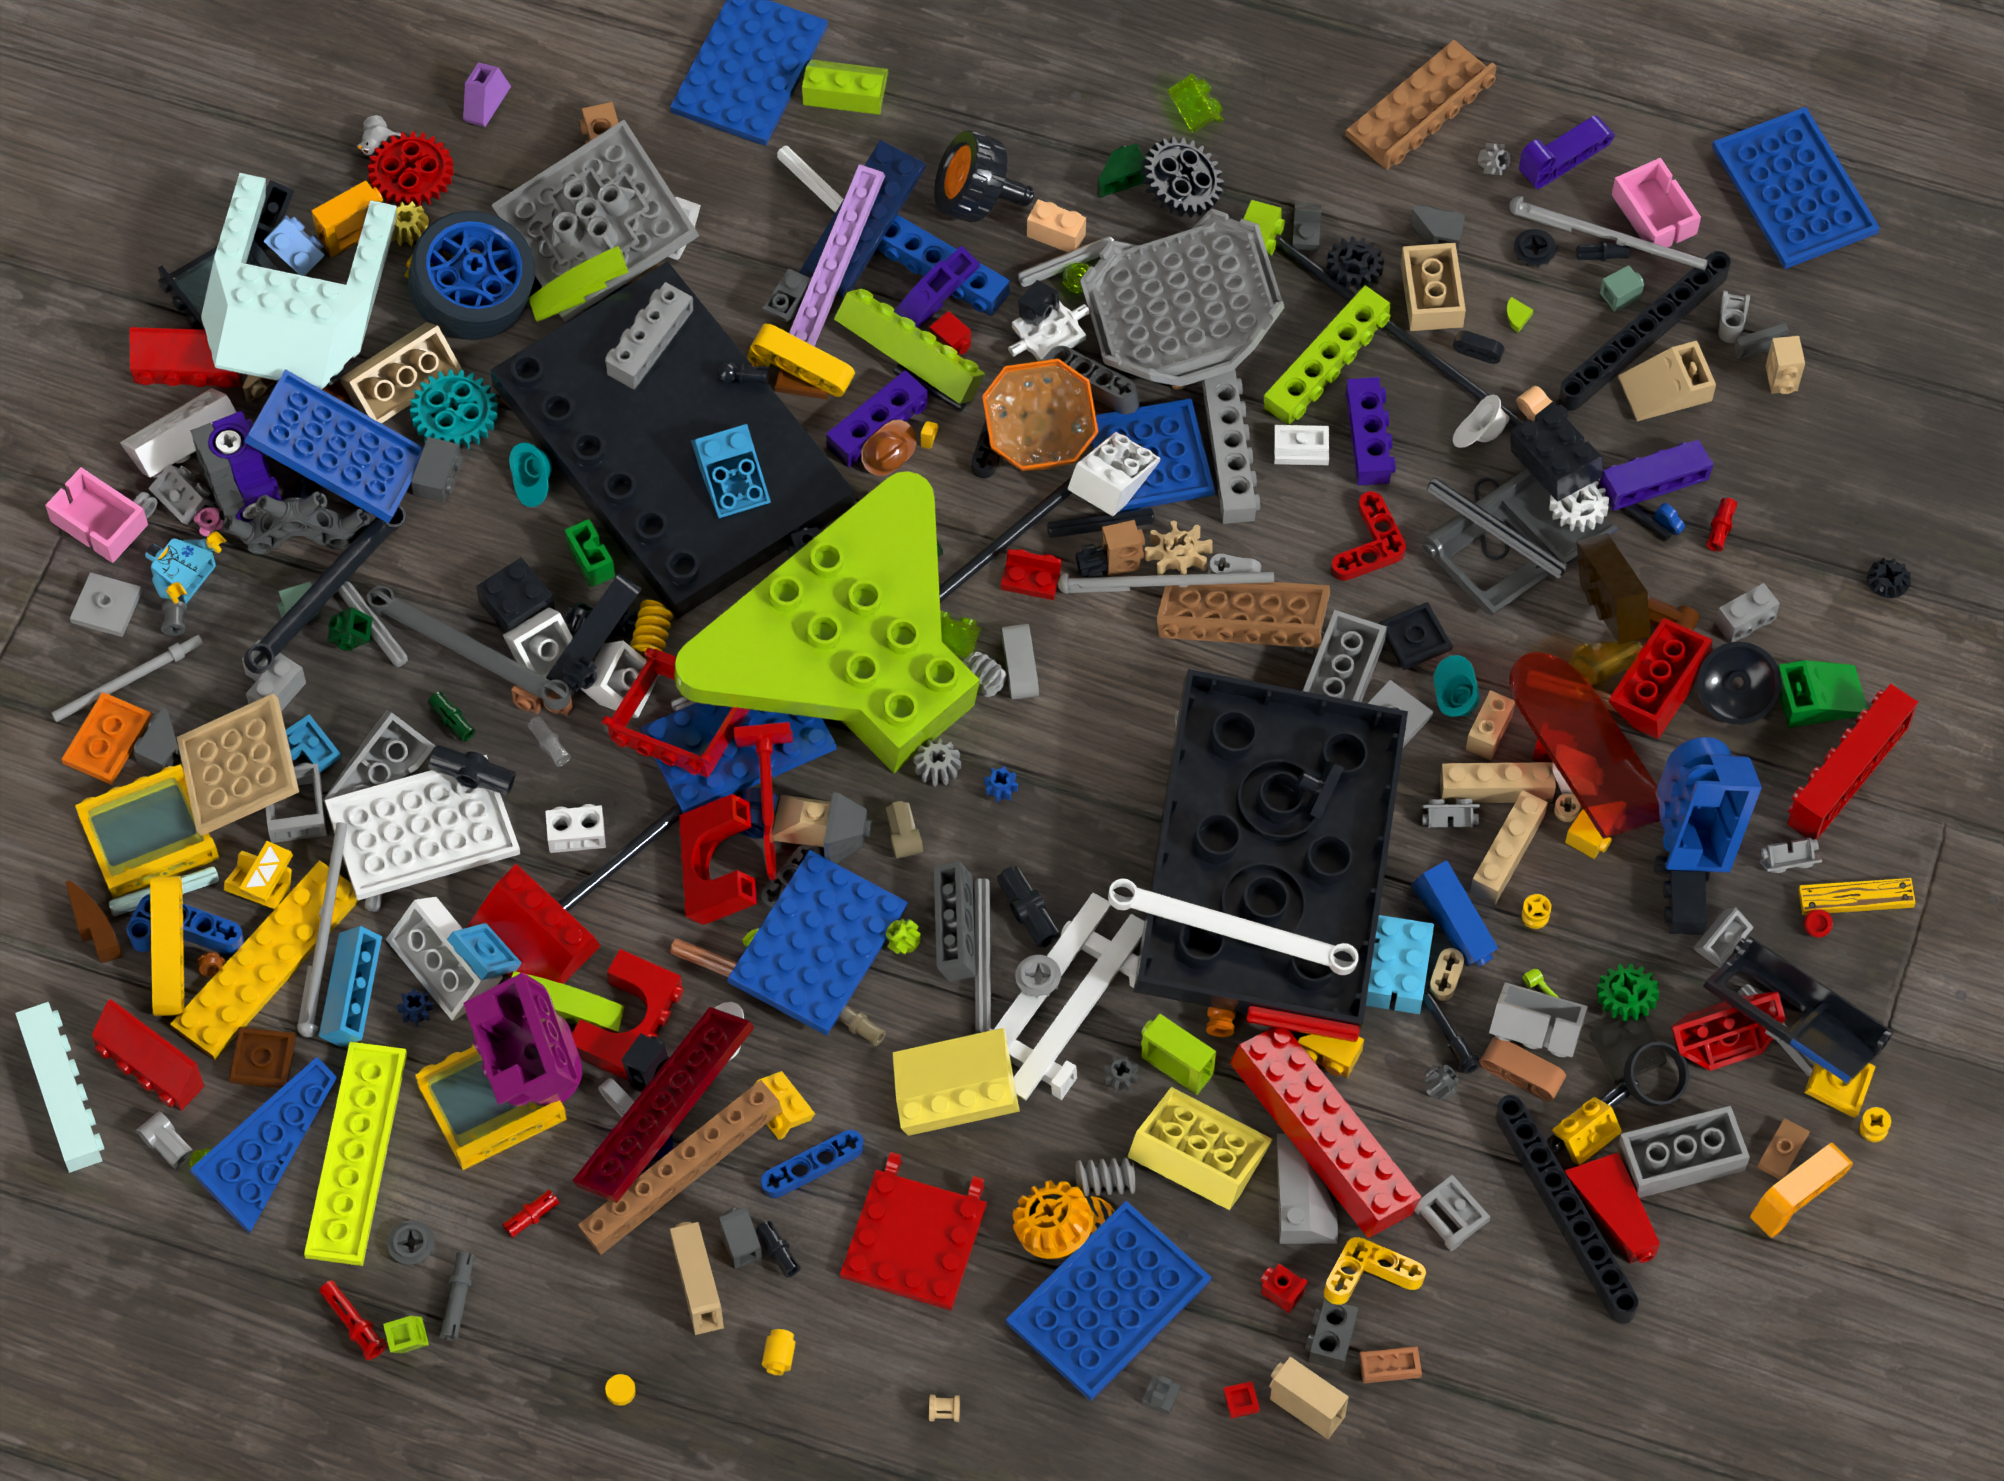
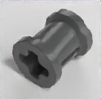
(173, 618)

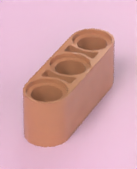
(1523, 1069)

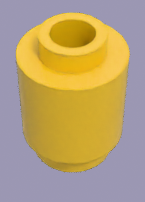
(778, 1352)

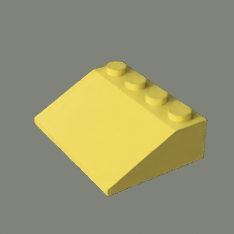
(954, 1082)
(1199, 1148)

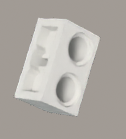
(575, 836)

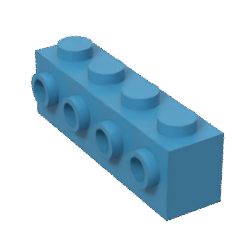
(350, 986)

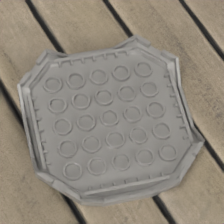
(1184, 301)

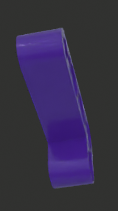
(1546, 163)

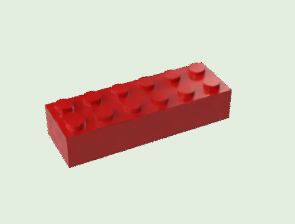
(1851, 762)

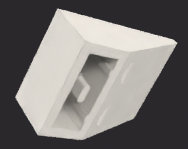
(1112, 473)

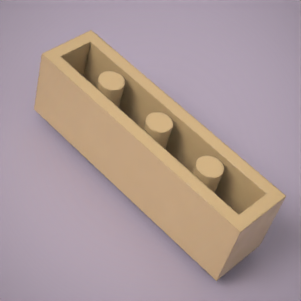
(1496, 781)
(1508, 847)

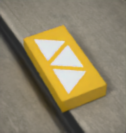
(266, 871)

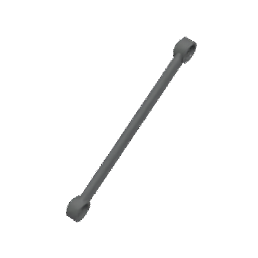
(469, 648)

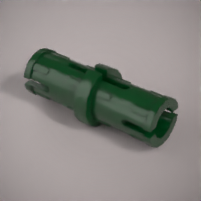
(451, 716)

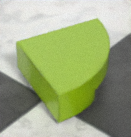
(1518, 314)

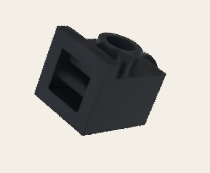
(1038, 303)

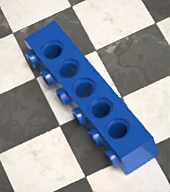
(929, 248)

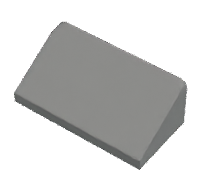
(1723, 936)

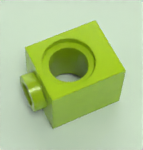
(406, 1334)

